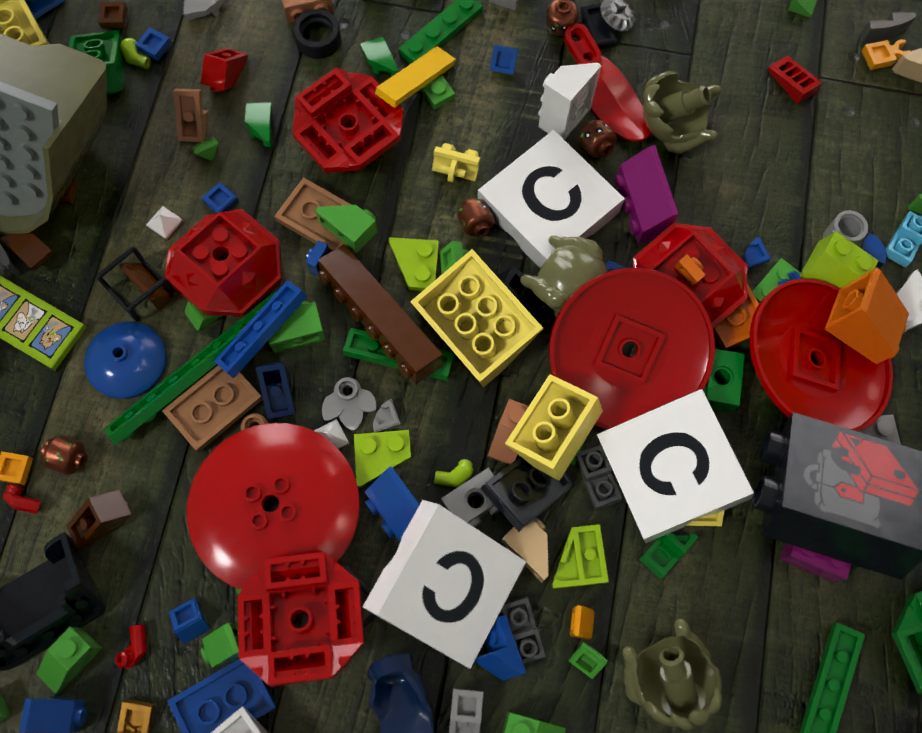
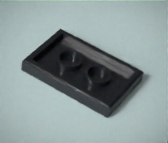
(524, 492)

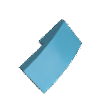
(906, 240)

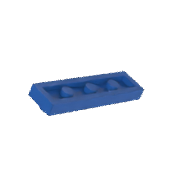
(260, 328)

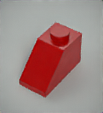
(222, 68)

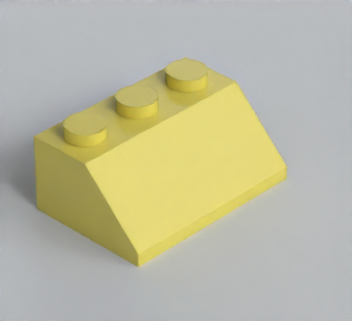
(555, 426)

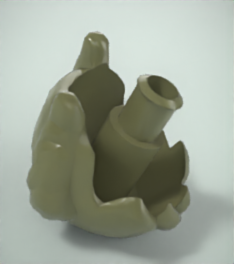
(678, 111)
(565, 270)
(674, 679)

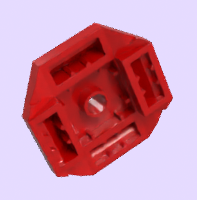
(339, 102)
(725, 280)
(230, 284)
(277, 597)

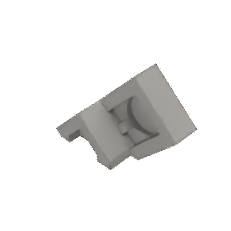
(199, 8)

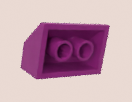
(646, 195)

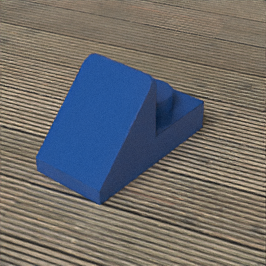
(503, 654)

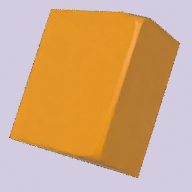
(582, 622)

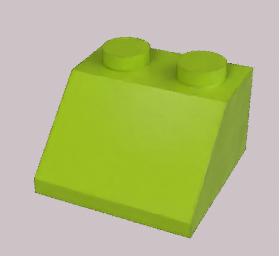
(837, 261)

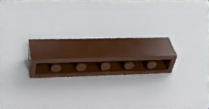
(379, 314)

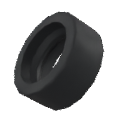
(314, 18)

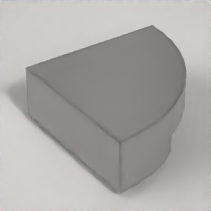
(386, 418)

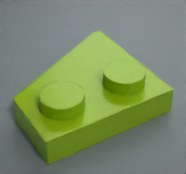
(416, 261)
(378, 452)
(582, 559)

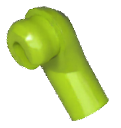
(457, 476)

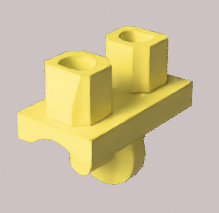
(455, 163)

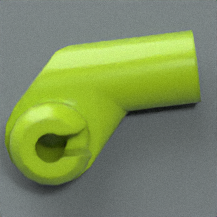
(131, 55)

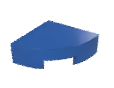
(875, 248)
(756, 254)

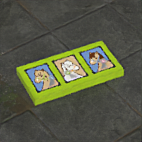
(36, 325)

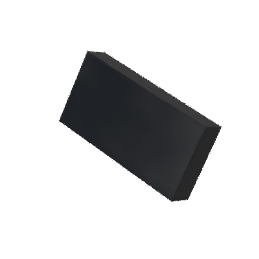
(598, 27)

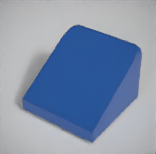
(188, 621)

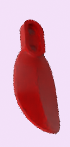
(614, 97)

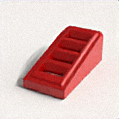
(794, 89)

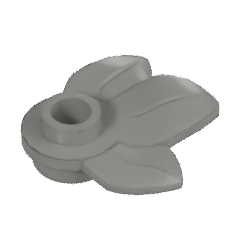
(350, 407)

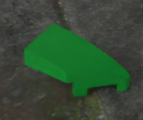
(379, 56)
(258, 121)
(666, 552)

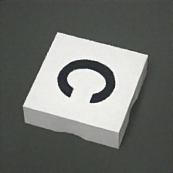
(550, 194)
(675, 465)
(445, 583)

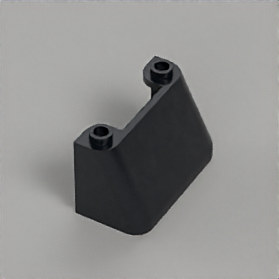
(46, 603)

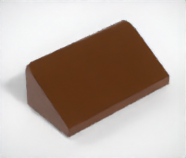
(145, 280)

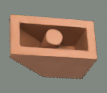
(510, 418)

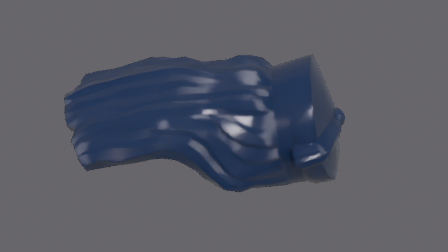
(399, 696)

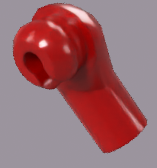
(18, 502)
(135, 650)

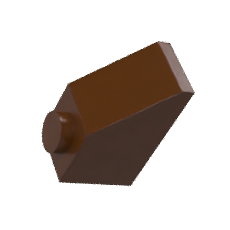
(98, 518)

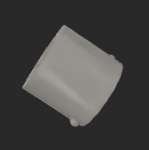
(850, 225)

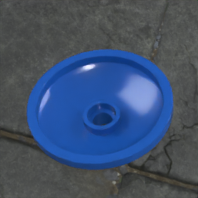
(133, 372)

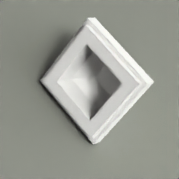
(164, 222)
(333, 433)

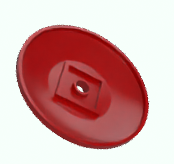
(639, 307)
(844, 383)
(265, 461)

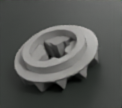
(621, 21)

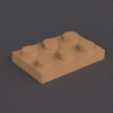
(300, 215)
(211, 406)

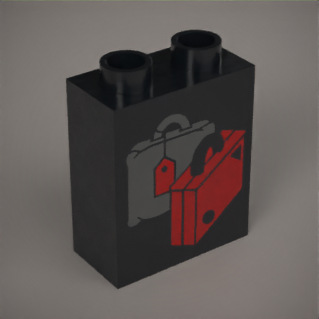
(842, 495)

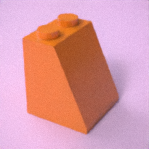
(869, 317)

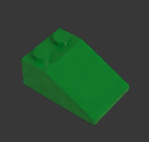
(106, 48)

